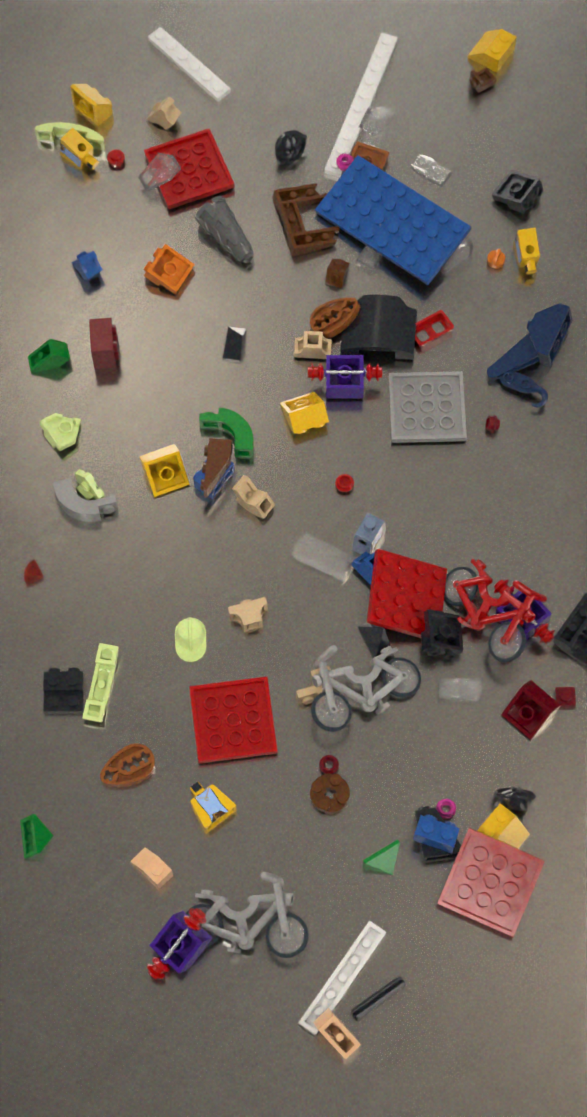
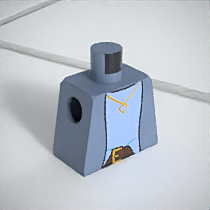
(370, 532)

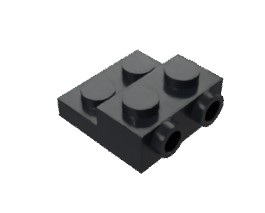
(518, 191)
(442, 634)
(63, 691)

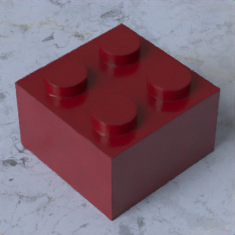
(103, 343)

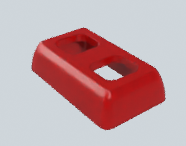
(426, 324)

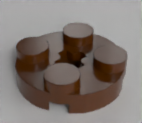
(340, 797)

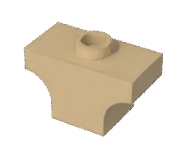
(164, 113)
(312, 345)
(248, 613)

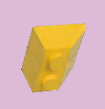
(493, 49)
(91, 103)
(305, 413)
(164, 470)
(505, 827)

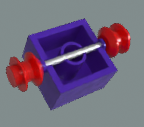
(344, 375)
(538, 625)
(179, 943)

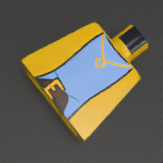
(77, 150)
(527, 249)
(210, 805)

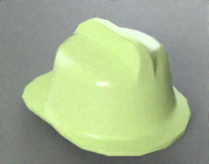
(190, 639)

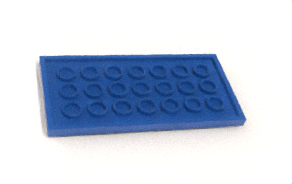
(393, 219)

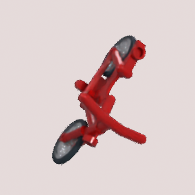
(508, 638)

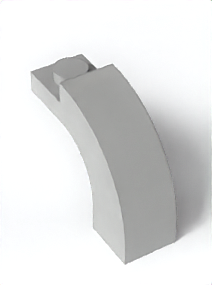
(80, 508)

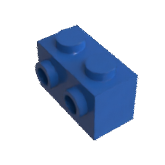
(436, 833)

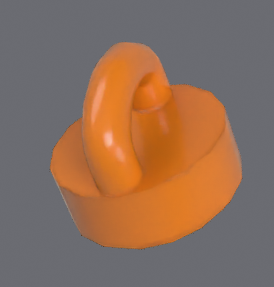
(496, 259)

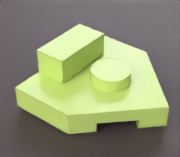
(60, 430)
(87, 487)

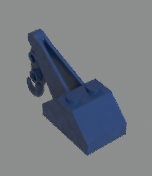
(540, 345)

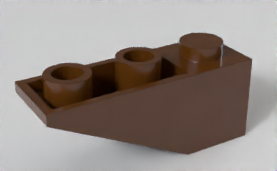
(218, 461)

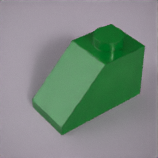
(49, 356)

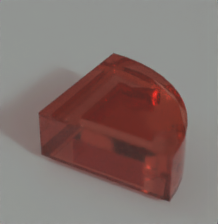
(32, 572)

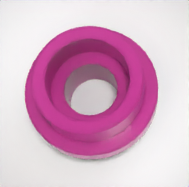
(344, 165)
(448, 803)

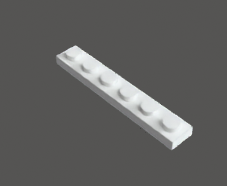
(189, 64)
(343, 975)

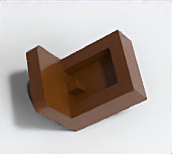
(481, 79)
(336, 272)

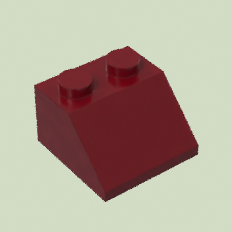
(530, 709)

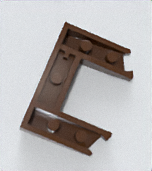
(299, 240)

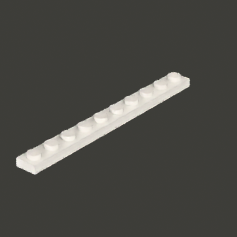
(362, 101)

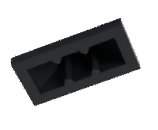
(234, 344)
(374, 637)

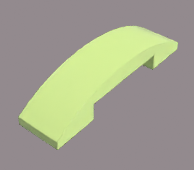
(49, 130)
(101, 683)

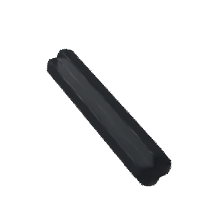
(378, 997)

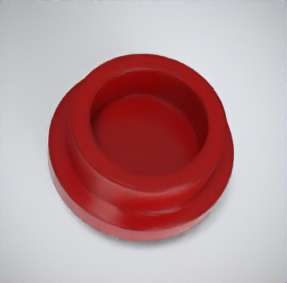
(116, 157)
(344, 483)

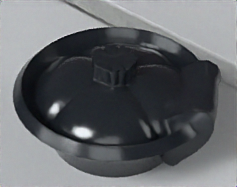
(290, 146)
(515, 798)

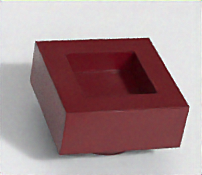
(565, 696)

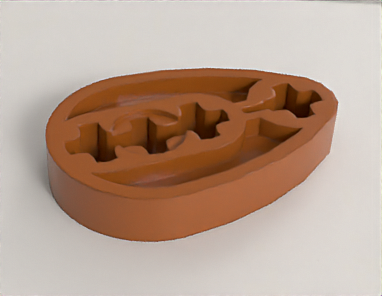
(328, 309)
(125, 756)

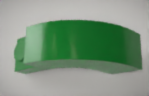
(235, 425)

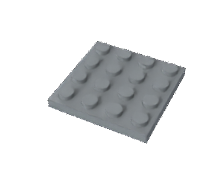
(427, 407)

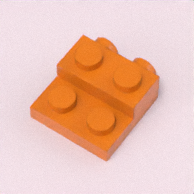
(168, 268)

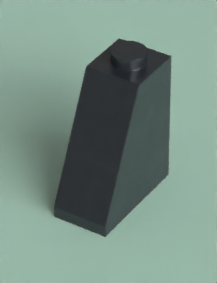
(428, 852)

